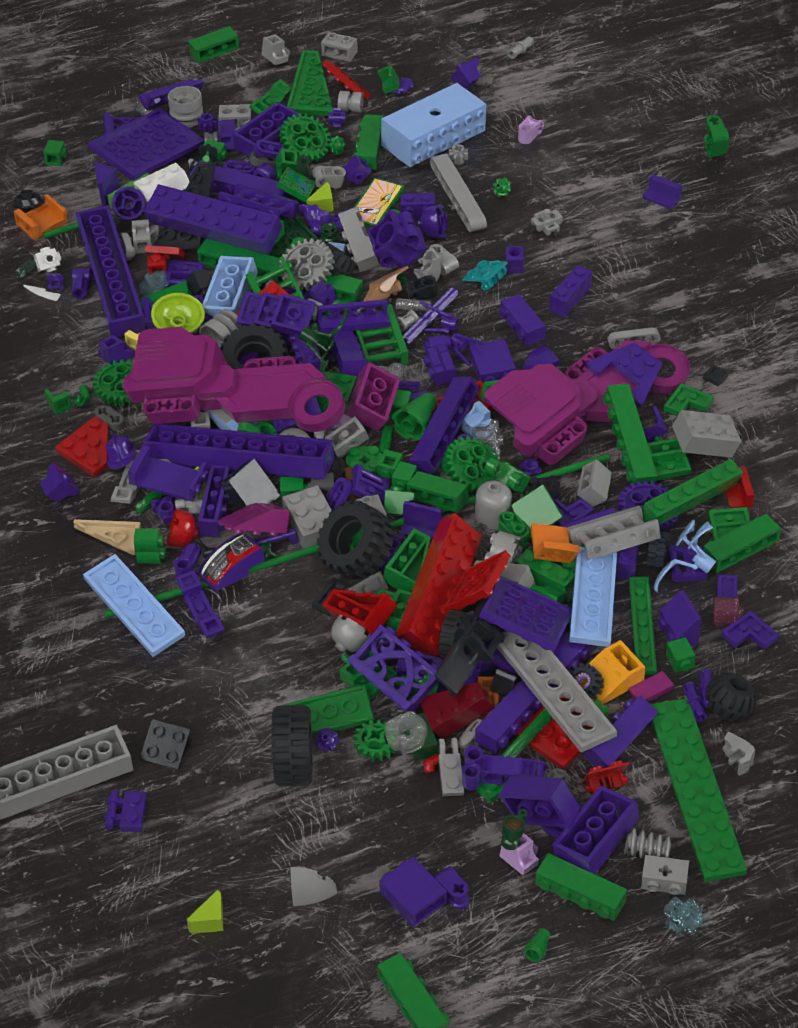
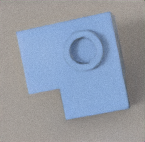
(477, 417)

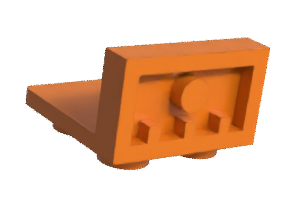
(552, 543)

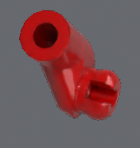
(429, 763)

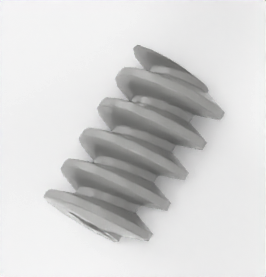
(647, 845)

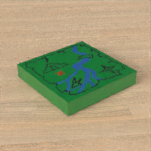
(296, 184)

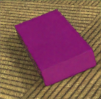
(652, 687)

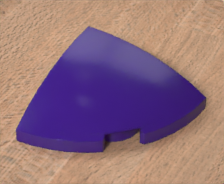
(540, 355)

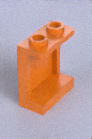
(42, 219)

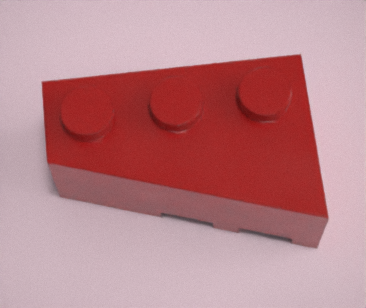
(365, 609)

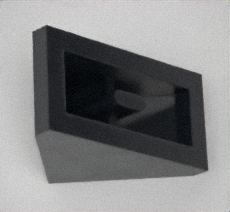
(503, 682)

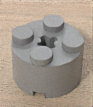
(505, 541)

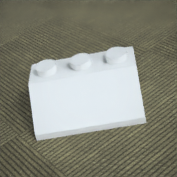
(170, 176)

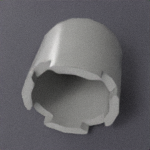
(491, 501)

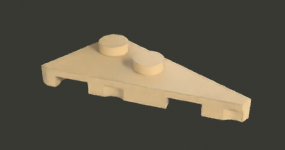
(116, 533)

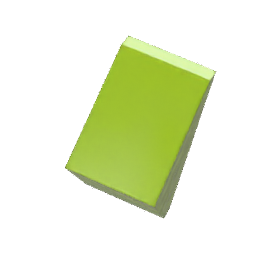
(322, 198)
(208, 916)

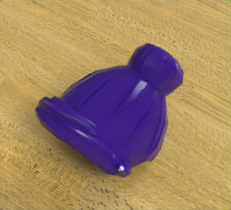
(314, 216)

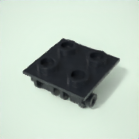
(165, 744)

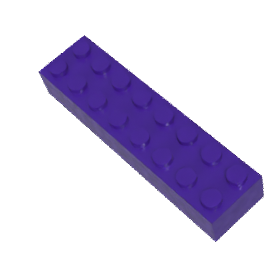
(213, 219)

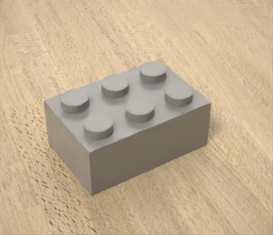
(706, 433)
(306, 514)

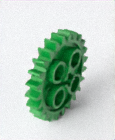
(307, 134)
(109, 382)
(467, 462)

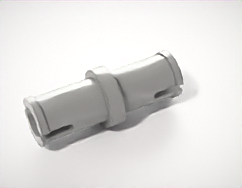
(520, 47)

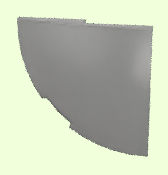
(310, 887)

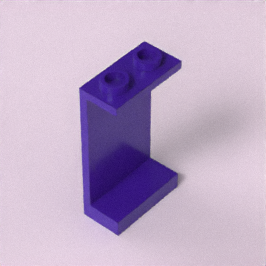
(166, 476)

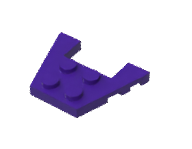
(632, 363)

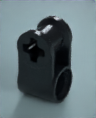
(421, 289)

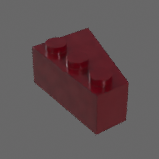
(453, 713)

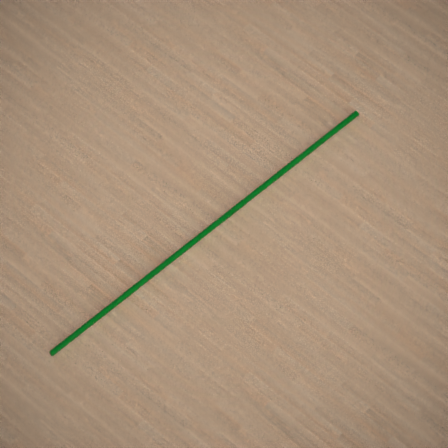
(395, 523)

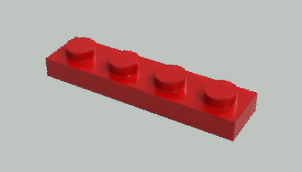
(343, 77)

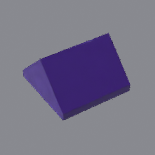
(106, 180)

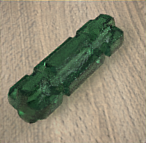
(26, 267)

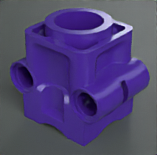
(397, 239)

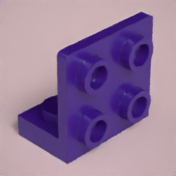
(421, 518)

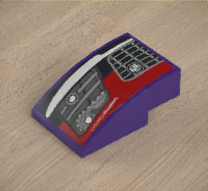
(230, 561)

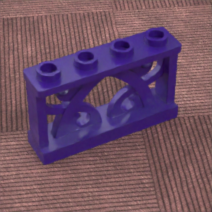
(368, 666)

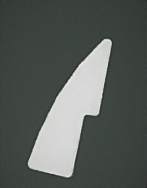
(41, 292)

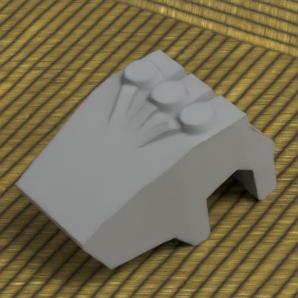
(431, 265)
(739, 751)

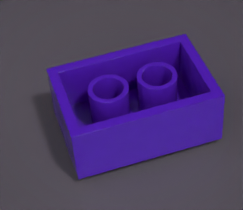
(544, 799)

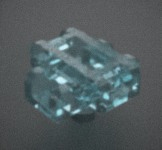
(154, 281)
(681, 914)

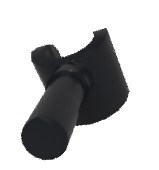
(206, 551)

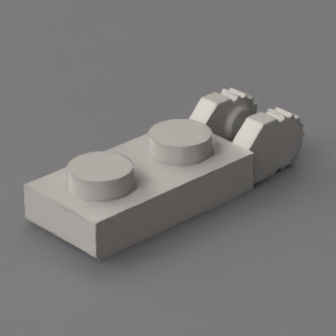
(450, 770)

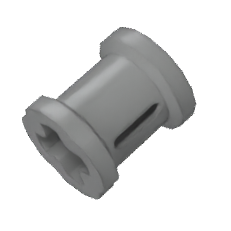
(407, 320)

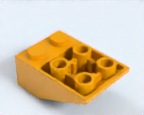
(618, 669)

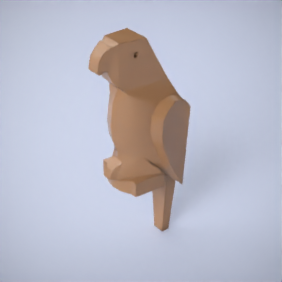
(385, 286)

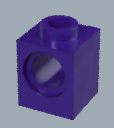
(515, 259)

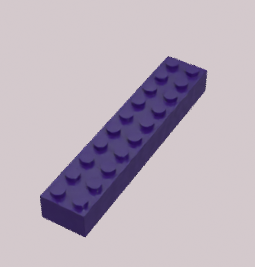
(110, 271)
(272, 452)

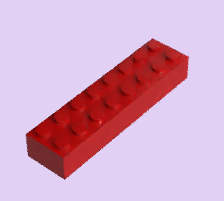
(445, 562)

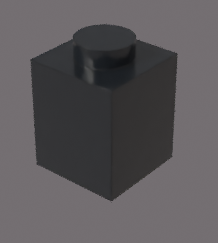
(199, 282)

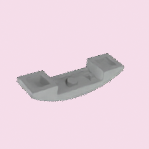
(125, 492)

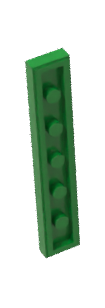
(642, 623)

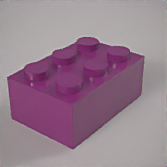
(372, 396)

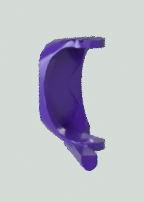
(656, 430)

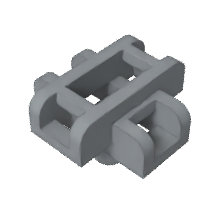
(547, 218)

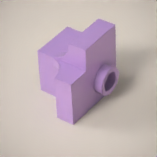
(523, 857)

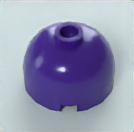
(128, 203)
(434, 222)

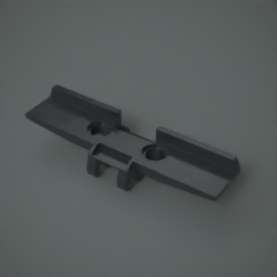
(471, 635)

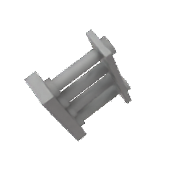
(614, 532)

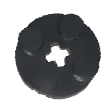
(551, 483)

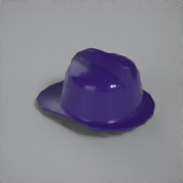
(119, 451)

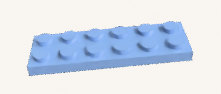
(593, 599)
(134, 605)

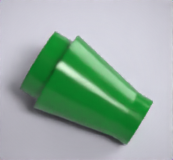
(537, 946)

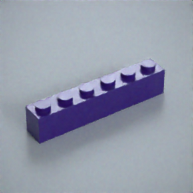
(226, 179)
(444, 424)

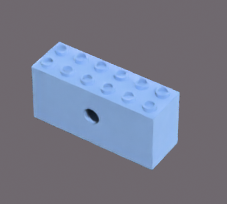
(433, 124)

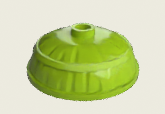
(178, 311)

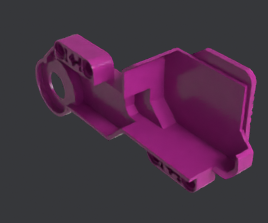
(188, 374)
(554, 405)

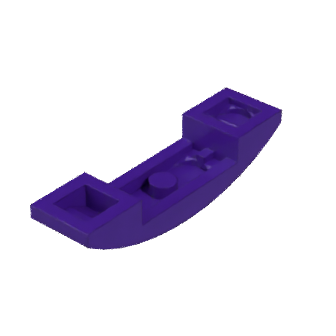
(199, 605)

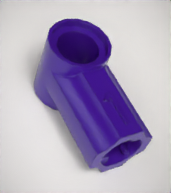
(81, 279)
(187, 559)

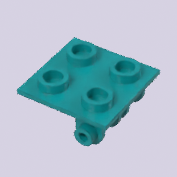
(487, 273)

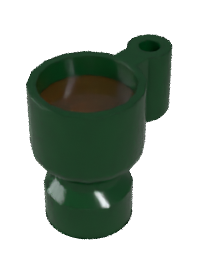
(513, 829)

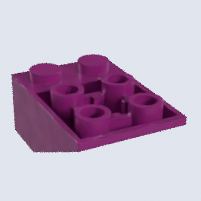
(258, 519)

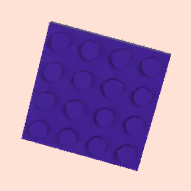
(526, 613)

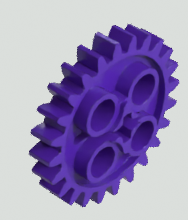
(640, 494)

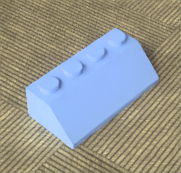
(229, 284)

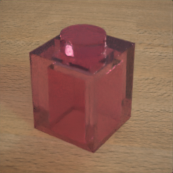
(726, 611)

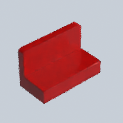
(741, 494)

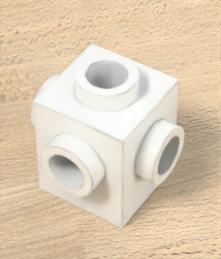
(43, 264)

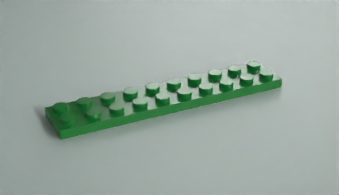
(697, 791)

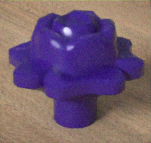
(326, 740)

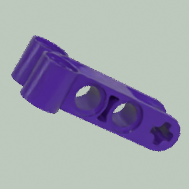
(495, 769)

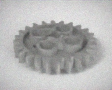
(305, 263)

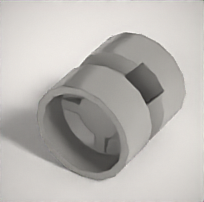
(350, 101)

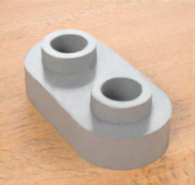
(126, 242)

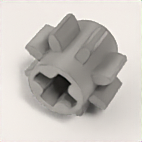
(458, 154)

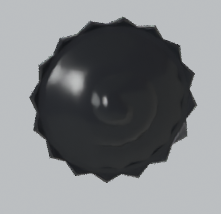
(27, 200)

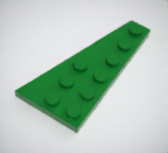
(309, 88)

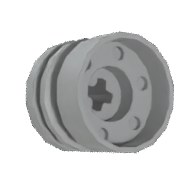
(186, 105)
(220, 326)

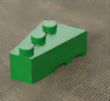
(407, 561)

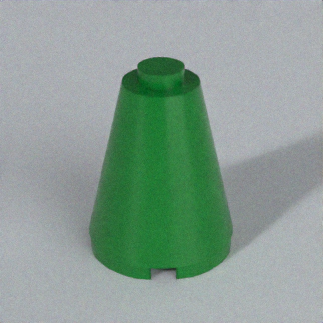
(415, 416)

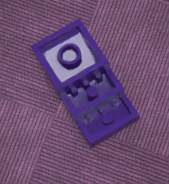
(281, 312)

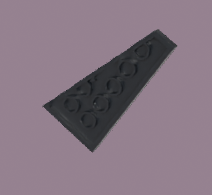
(201, 184)

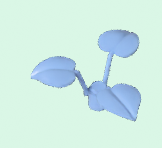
(701, 559)

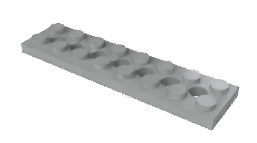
(550, 697)

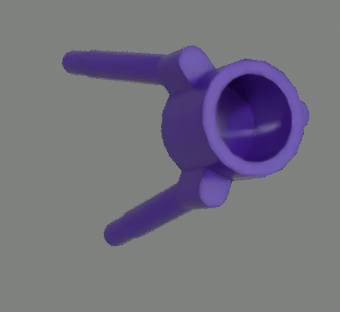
(448, 321)
(461, 342)

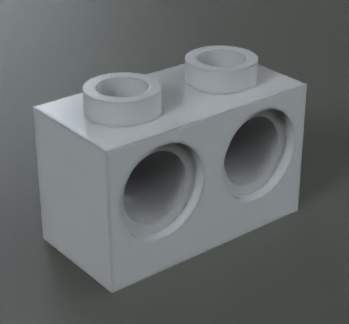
(238, 113)

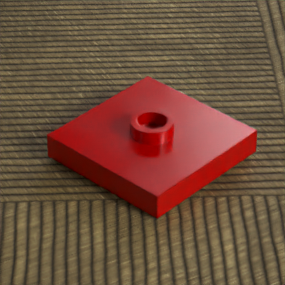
(168, 252)

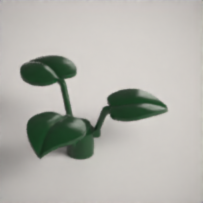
(310, 338)

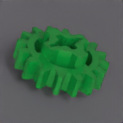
(374, 743)

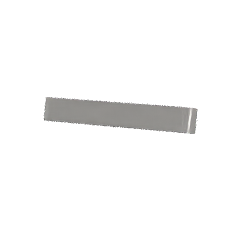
(458, 192)

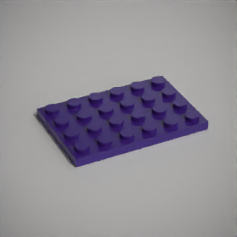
(146, 144)

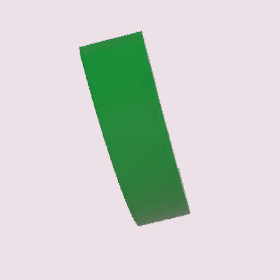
(276, 94)

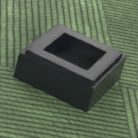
(715, 375)

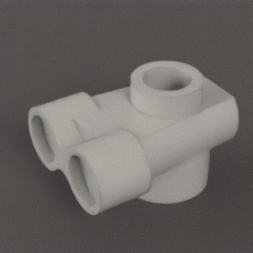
(192, 507)

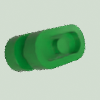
(512, 524)

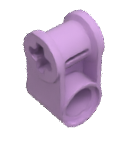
(529, 130)

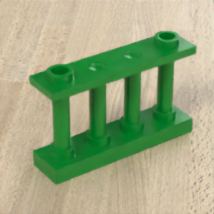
(256, 282)
(396, 340)

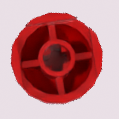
(182, 529)

